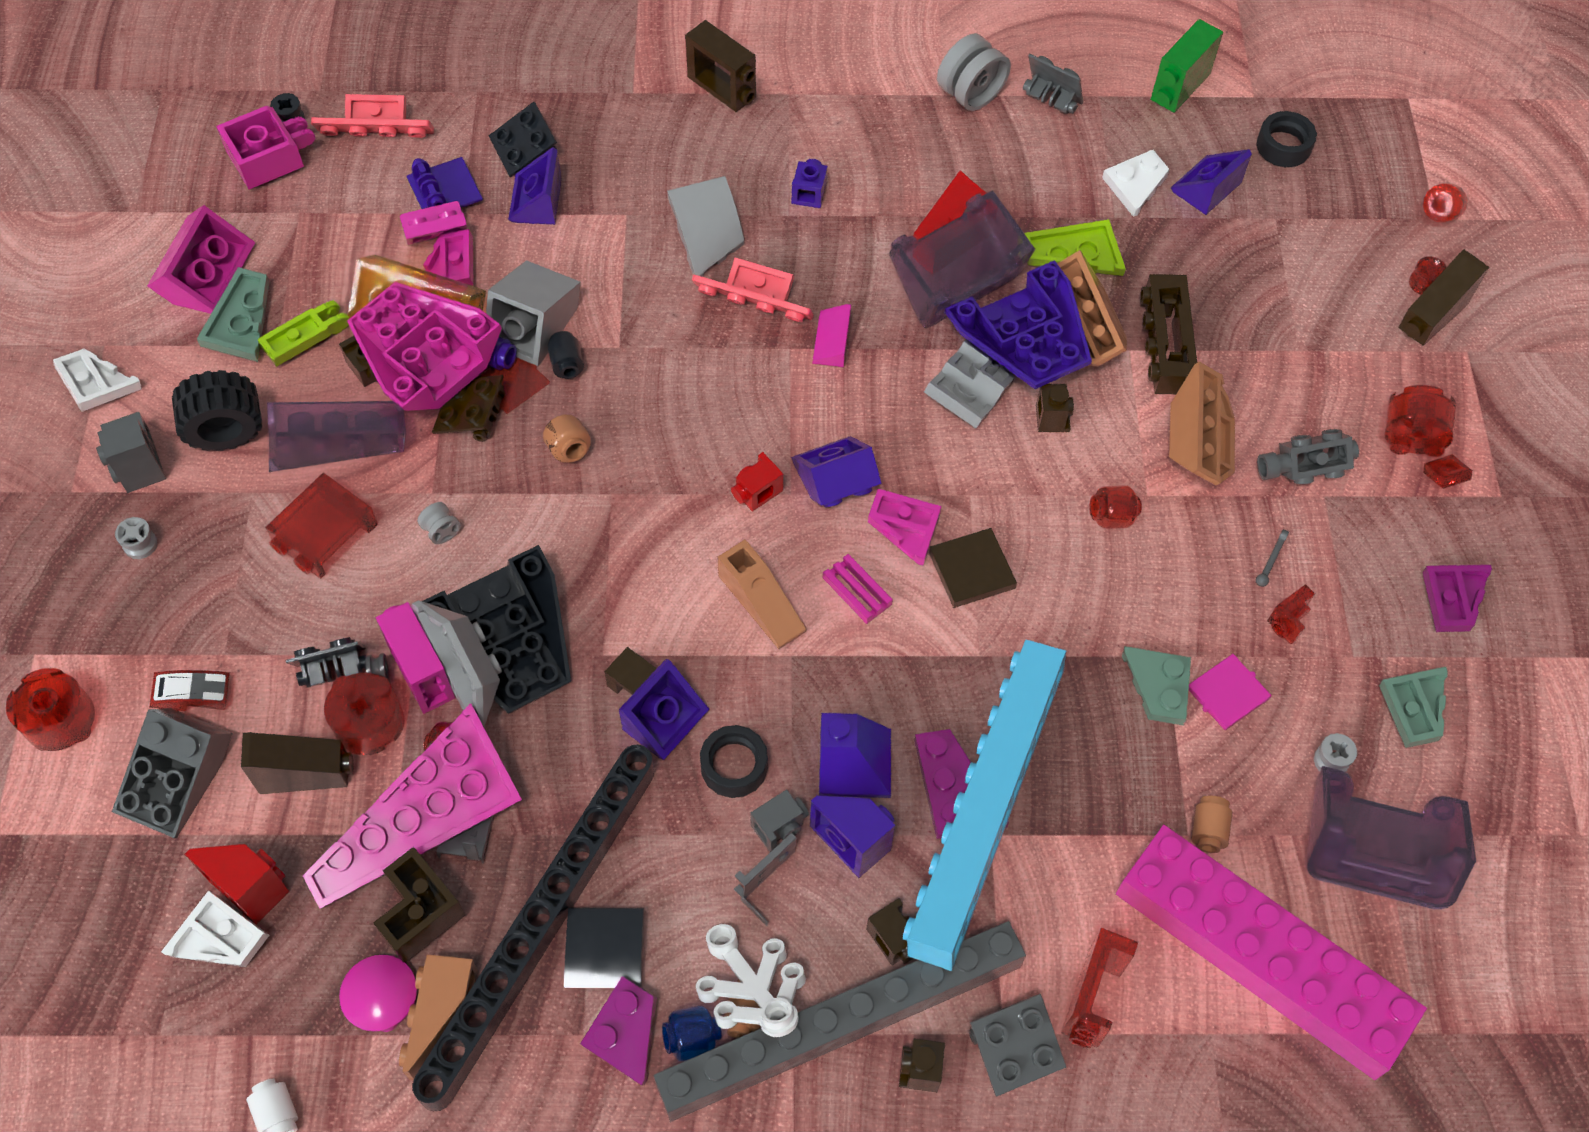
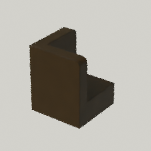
(628, 672)

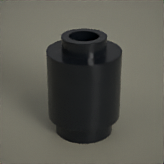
(565, 355)

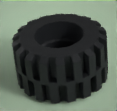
(216, 410)

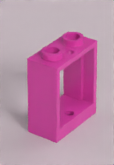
(415, 657)

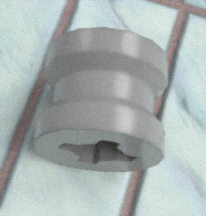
(438, 523)
(137, 529)
(1343, 757)

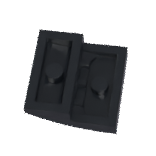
(603, 947)

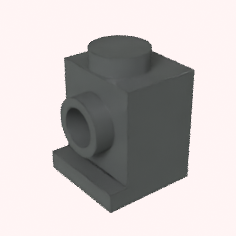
(778, 819)

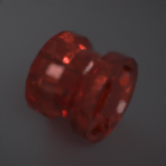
(1425, 273)

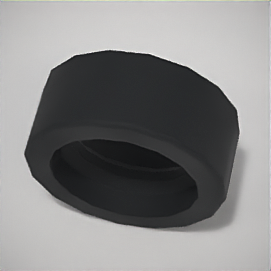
(1290, 123)
(734, 735)

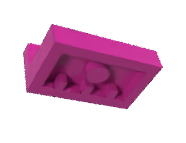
(432, 222)

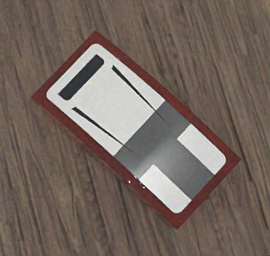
(189, 688)

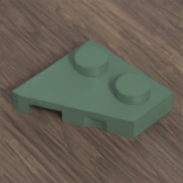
(1161, 683)
(1417, 705)

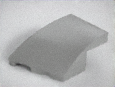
(706, 222)
(970, 384)

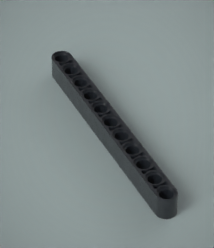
(535, 938)

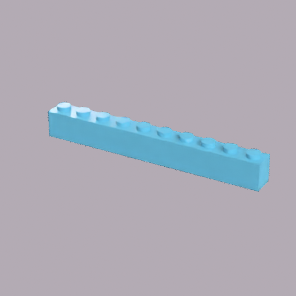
(984, 807)

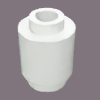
(272, 1107)

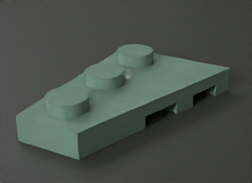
(238, 316)

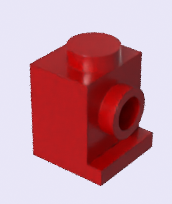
(758, 483)

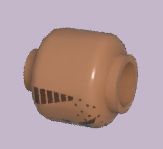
(566, 438)

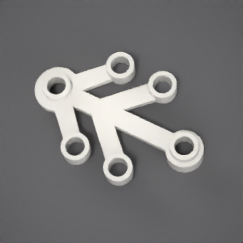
(723, 945)

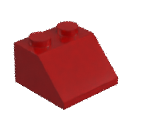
(242, 877)

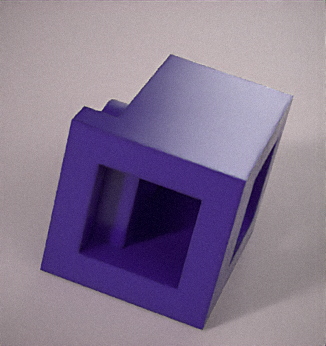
(811, 177)

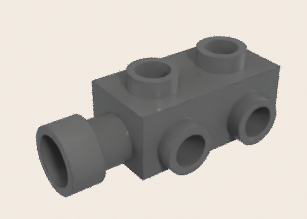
(1311, 458)

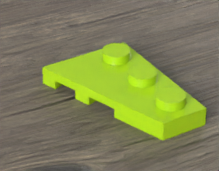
(1093, 239)

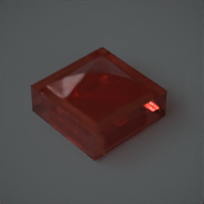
(1447, 471)

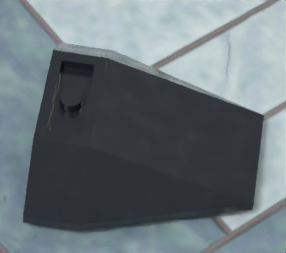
(520, 625)

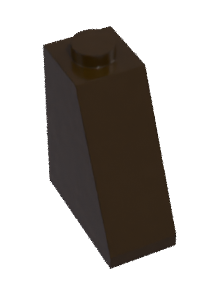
(1444, 298)
(294, 762)

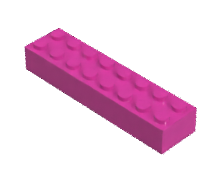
(1272, 953)

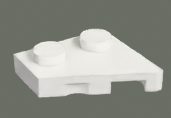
(93, 380)
(216, 935)

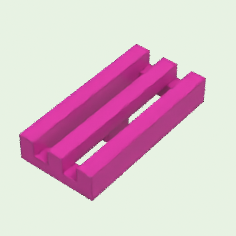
(849, 563)

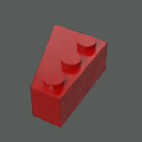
(950, 204)

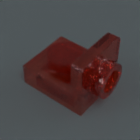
(1288, 613)

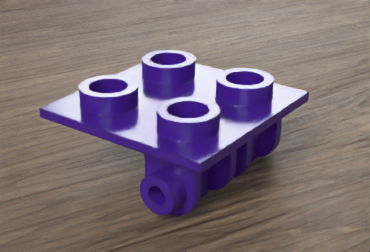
(443, 183)

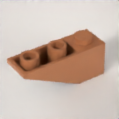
(759, 593)
(442, 988)

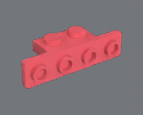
(374, 115)
(757, 285)

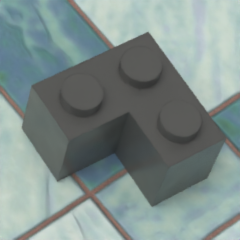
(130, 452)

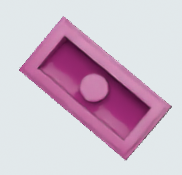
(832, 336)

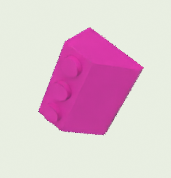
(201, 261)

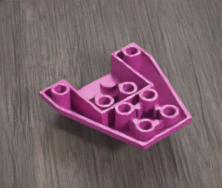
(423, 344)

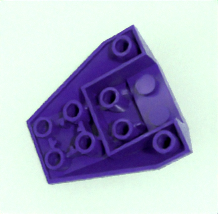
(1030, 331)

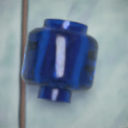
(690, 1032)

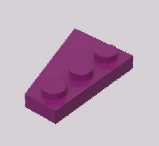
(943, 773)

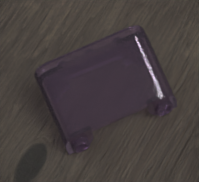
(961, 258)
(1389, 848)

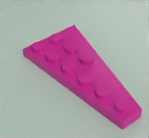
(433, 800)

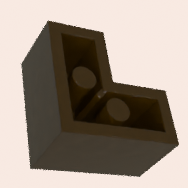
(425, 910)

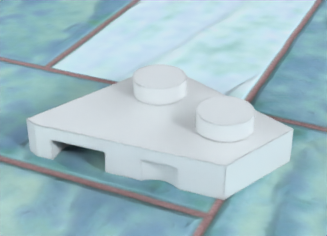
(1136, 179)

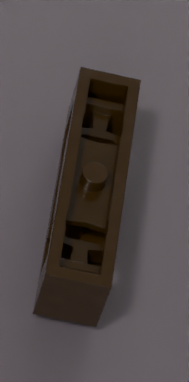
(1160, 297)

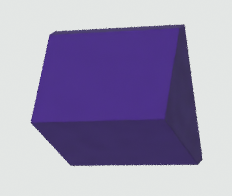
(1212, 179)
(537, 191)
(662, 710)

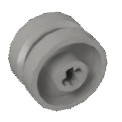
(973, 72)

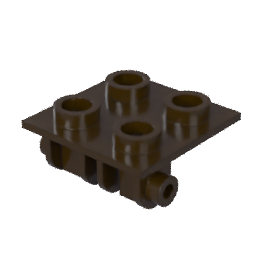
(472, 408)

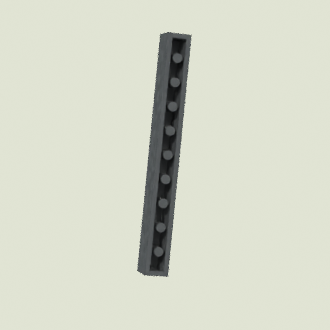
(836, 1023)

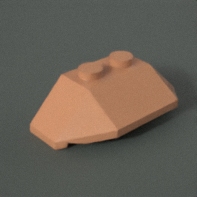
(1099, 320)
(1203, 426)

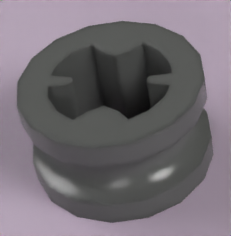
(377, 665)

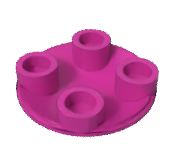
(378, 993)

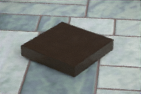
(972, 567)

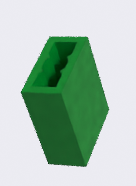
(1186, 65)

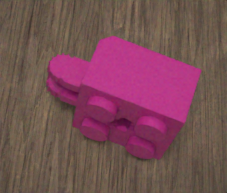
(264, 145)

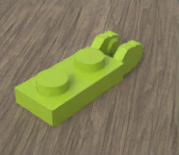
(303, 332)

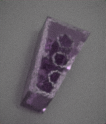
(331, 432)

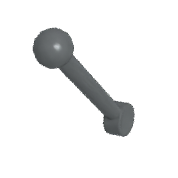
(1263, 579)

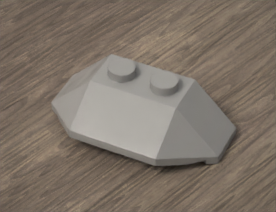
(460, 651)

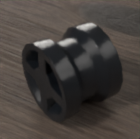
(287, 106)

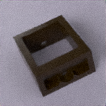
(709, 45)

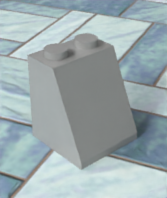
(532, 307)

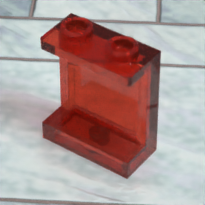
(319, 524)
(1109, 954)

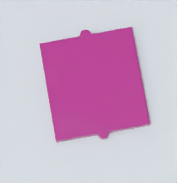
(1229, 691)

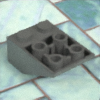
(170, 770)

